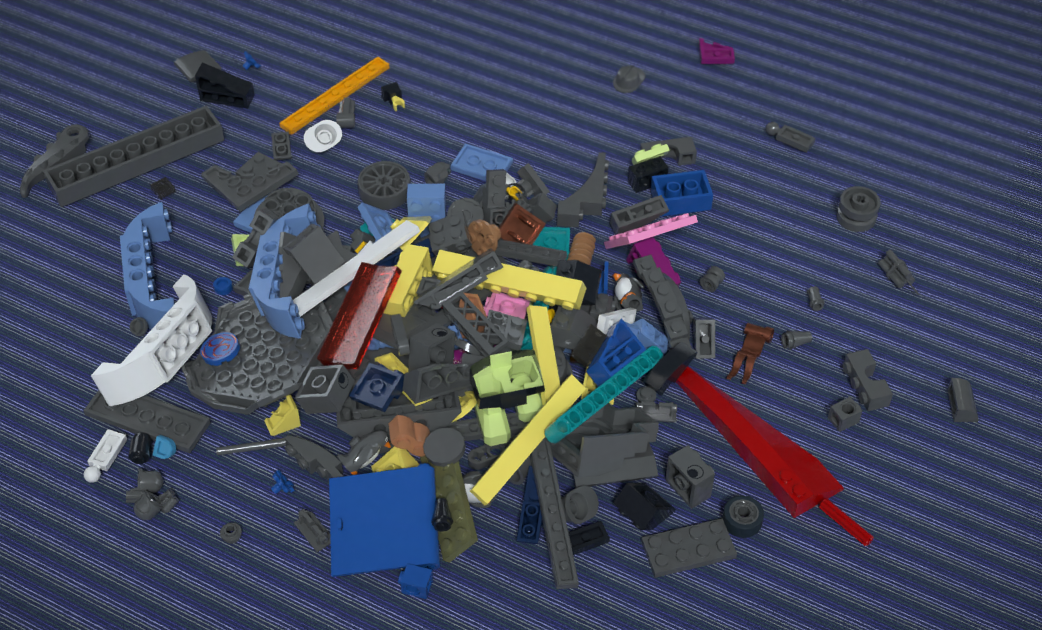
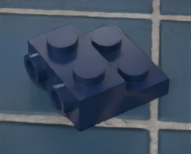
(378, 387)

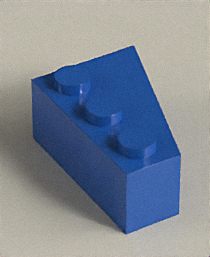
(615, 353)

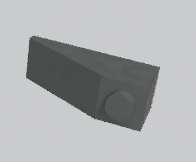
(638, 214)

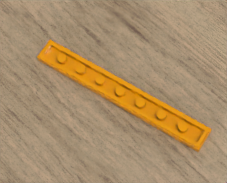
(334, 95)

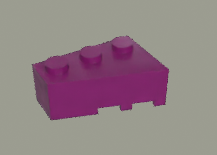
(652, 247)

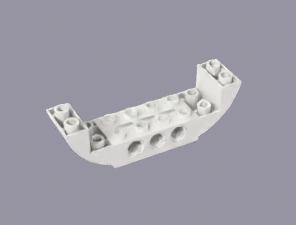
(161, 350)

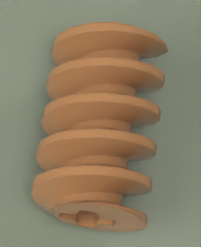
(582, 248)

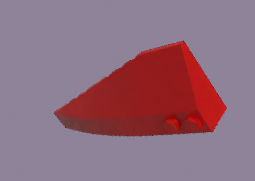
(781, 464)

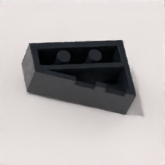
(223, 88)

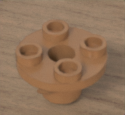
(483, 236)

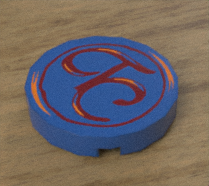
(220, 348)

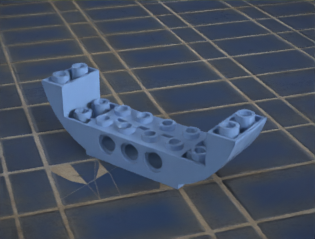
(146, 228)
(265, 277)

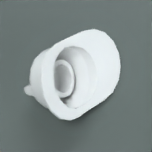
(322, 136)

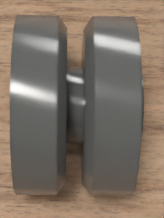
(858, 209)

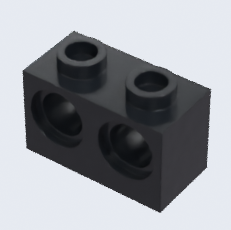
(641, 174)

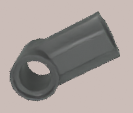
(346, 114)

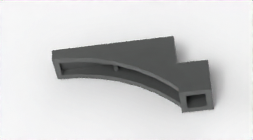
(587, 199)

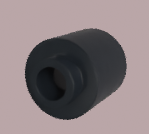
(140, 448)

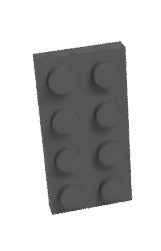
(688, 548)

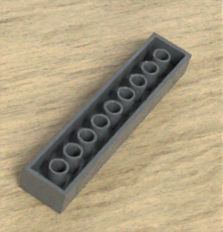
(133, 155)

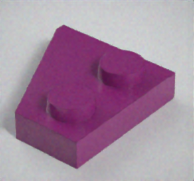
(715, 53)

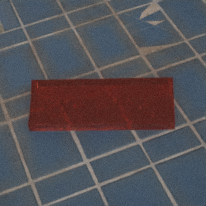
(359, 315)

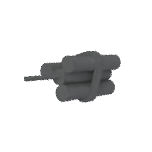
(897, 270)

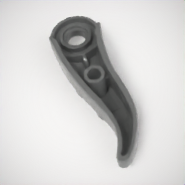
(62, 150)

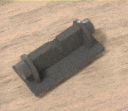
(660, 412)
(312, 530)

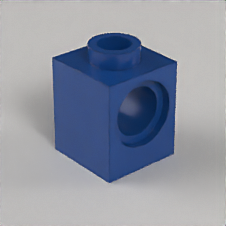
(416, 581)

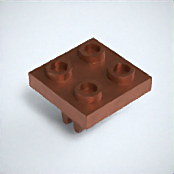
(521, 226)

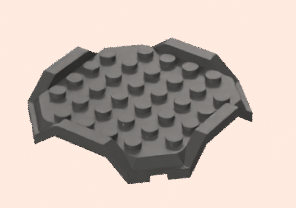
(266, 364)

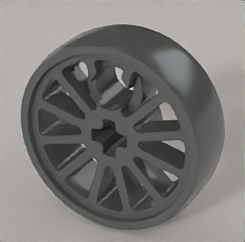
(387, 181)

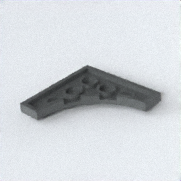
(247, 188)

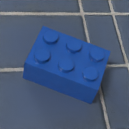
(683, 191)

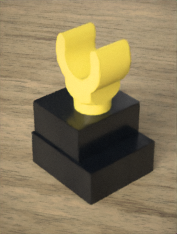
(393, 95)

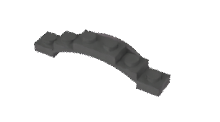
(668, 300)

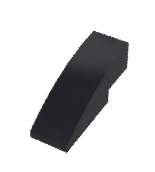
(669, 368)

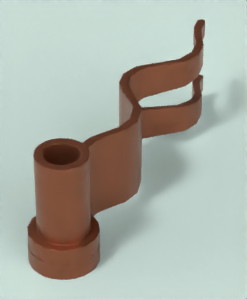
(751, 349)

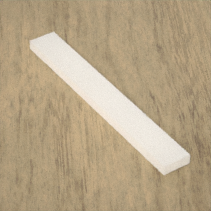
(347, 272)

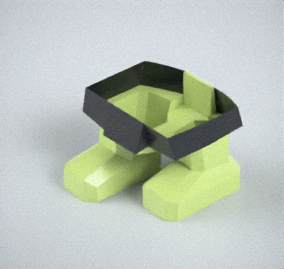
(496, 392)

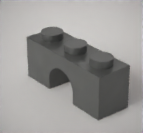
(680, 149)
(247, 249)
(872, 393)

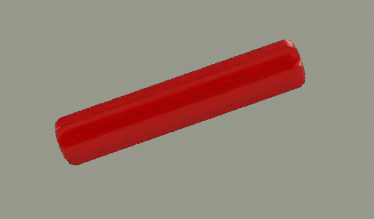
(846, 522)

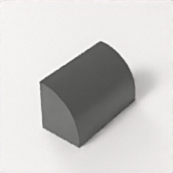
(962, 401)

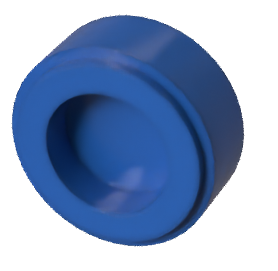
(222, 286)

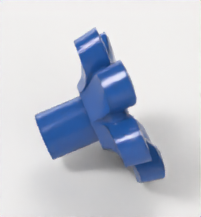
(250, 61)
(281, 483)

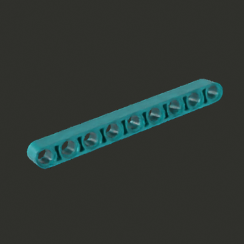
(603, 395)

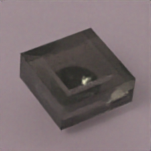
(162, 188)

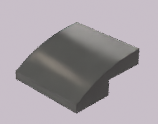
(191, 62)

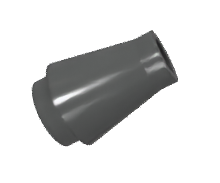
(794, 339)

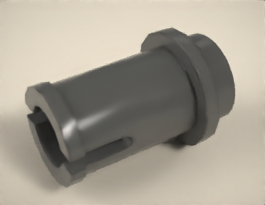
(816, 301)

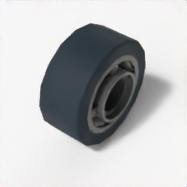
(747, 507)

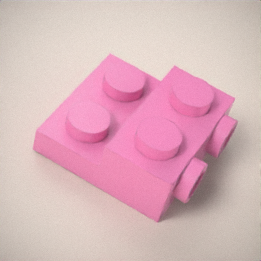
(506, 304)

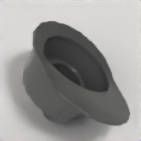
(628, 79)
(580, 505)

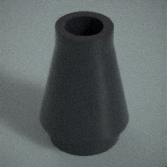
(442, 517)

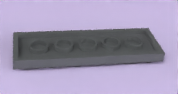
(151, 417)

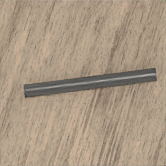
(251, 446)

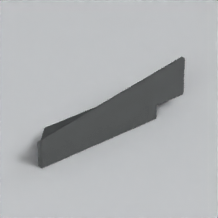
(460, 280)

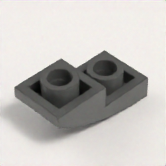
(281, 146)

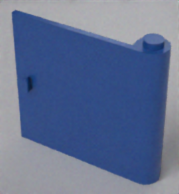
(383, 521)

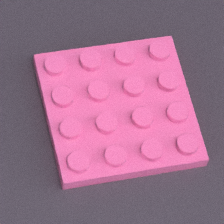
(650, 230)

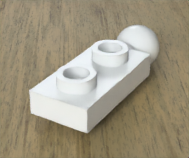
(104, 455)

